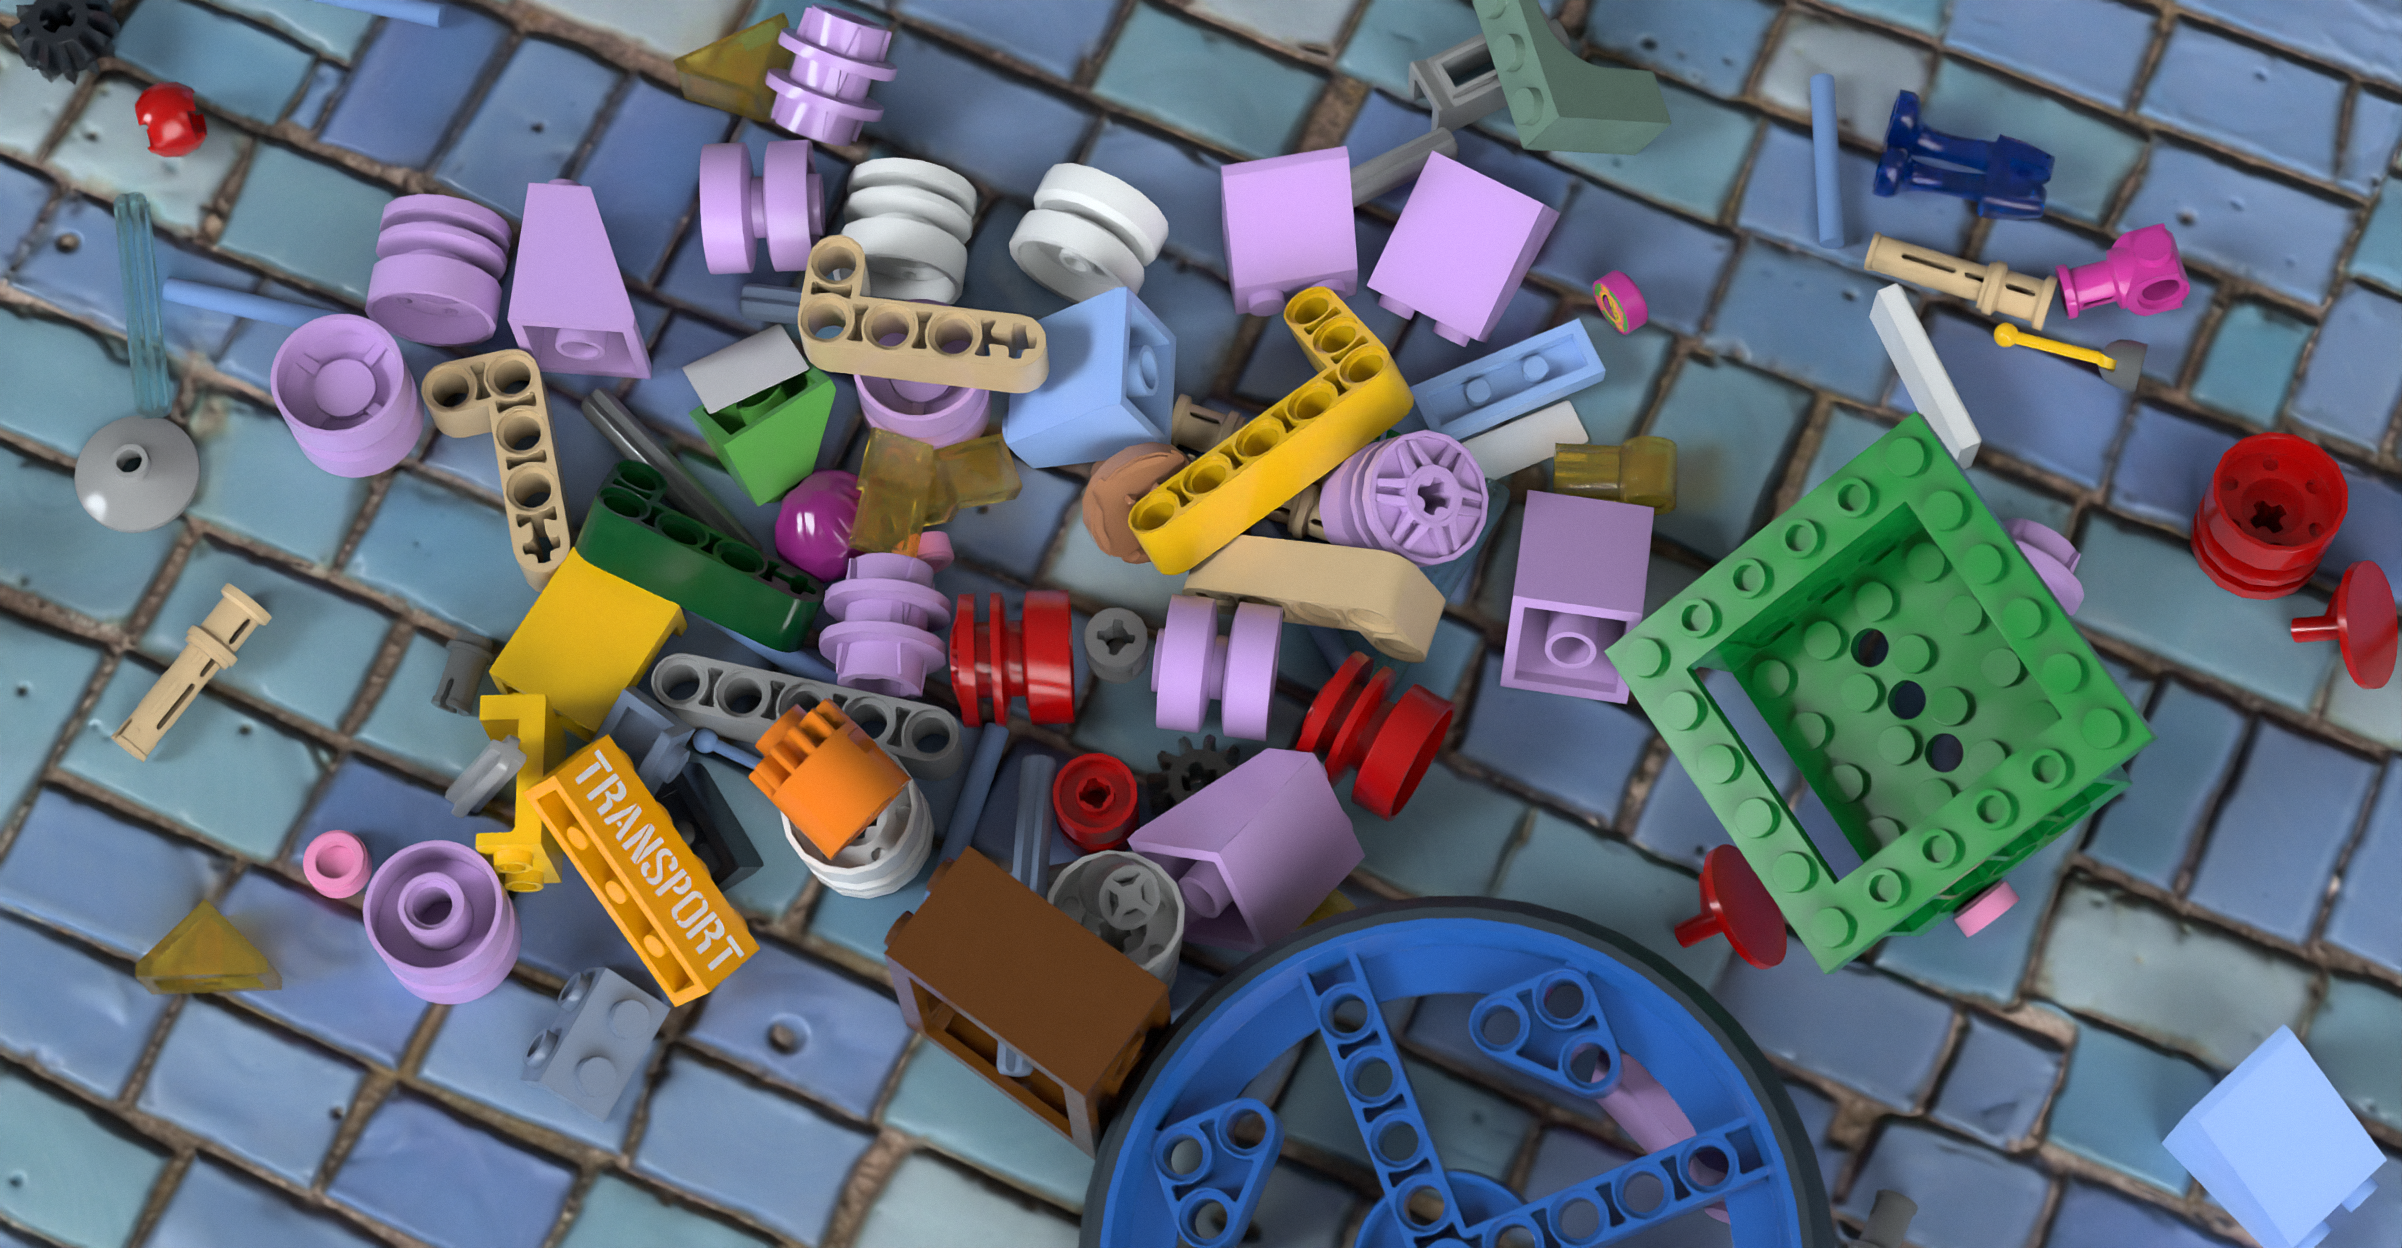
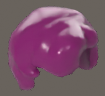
(818, 524)

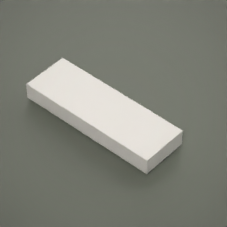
(1924, 373)

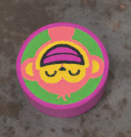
(1620, 302)

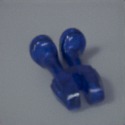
(2010, 167)

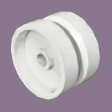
(1087, 234)

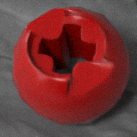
(171, 119)

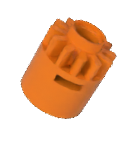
(826, 775)

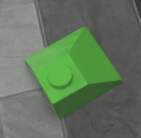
(772, 435)

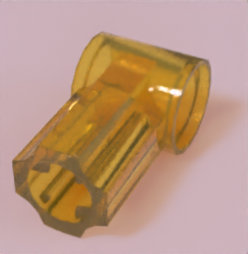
(1634, 473)

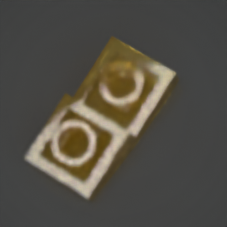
(970, 476)
(893, 495)

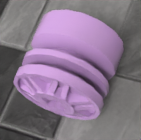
(438, 270)
(1408, 498)

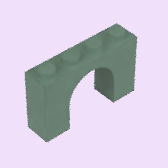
(1561, 98)

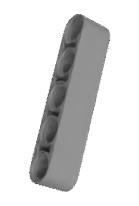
(725, 682)

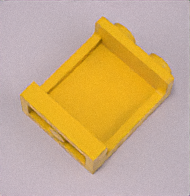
(585, 643)
(529, 852)

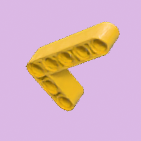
(1283, 448)

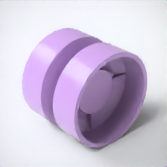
(741, 207)
(347, 395)
(924, 410)
(1200, 665)
(442, 922)

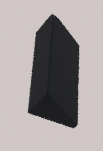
(709, 826)

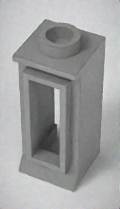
(1473, 100)

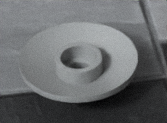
(148, 495)

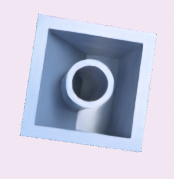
(1104, 384)
(2278, 1146)

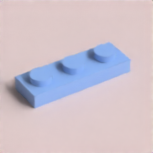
(1508, 382)

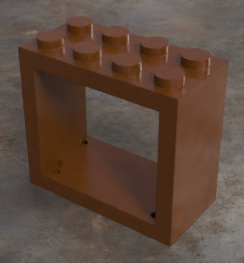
(1011, 968)

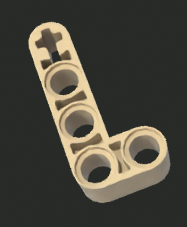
(927, 330)
(521, 472)
(1326, 587)

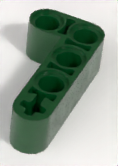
(693, 563)

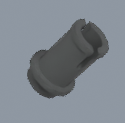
(463, 672)
(1886, 1221)

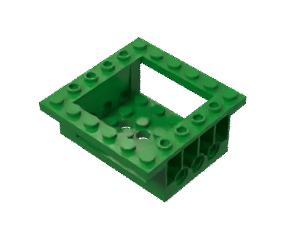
(1924, 559)

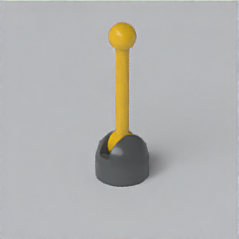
(2117, 362)

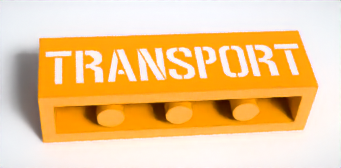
(642, 870)

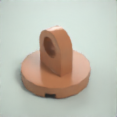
(1118, 486)

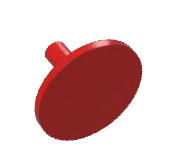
(2362, 620)
(1738, 906)

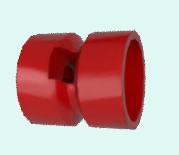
(1096, 804)

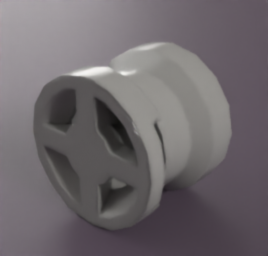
(1116, 661)
(1133, 900)

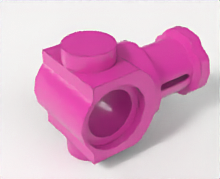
(2138, 274)

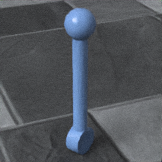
(706, 741)

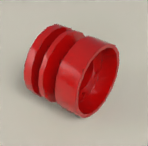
(2268, 515)
(1014, 658)
(1383, 741)

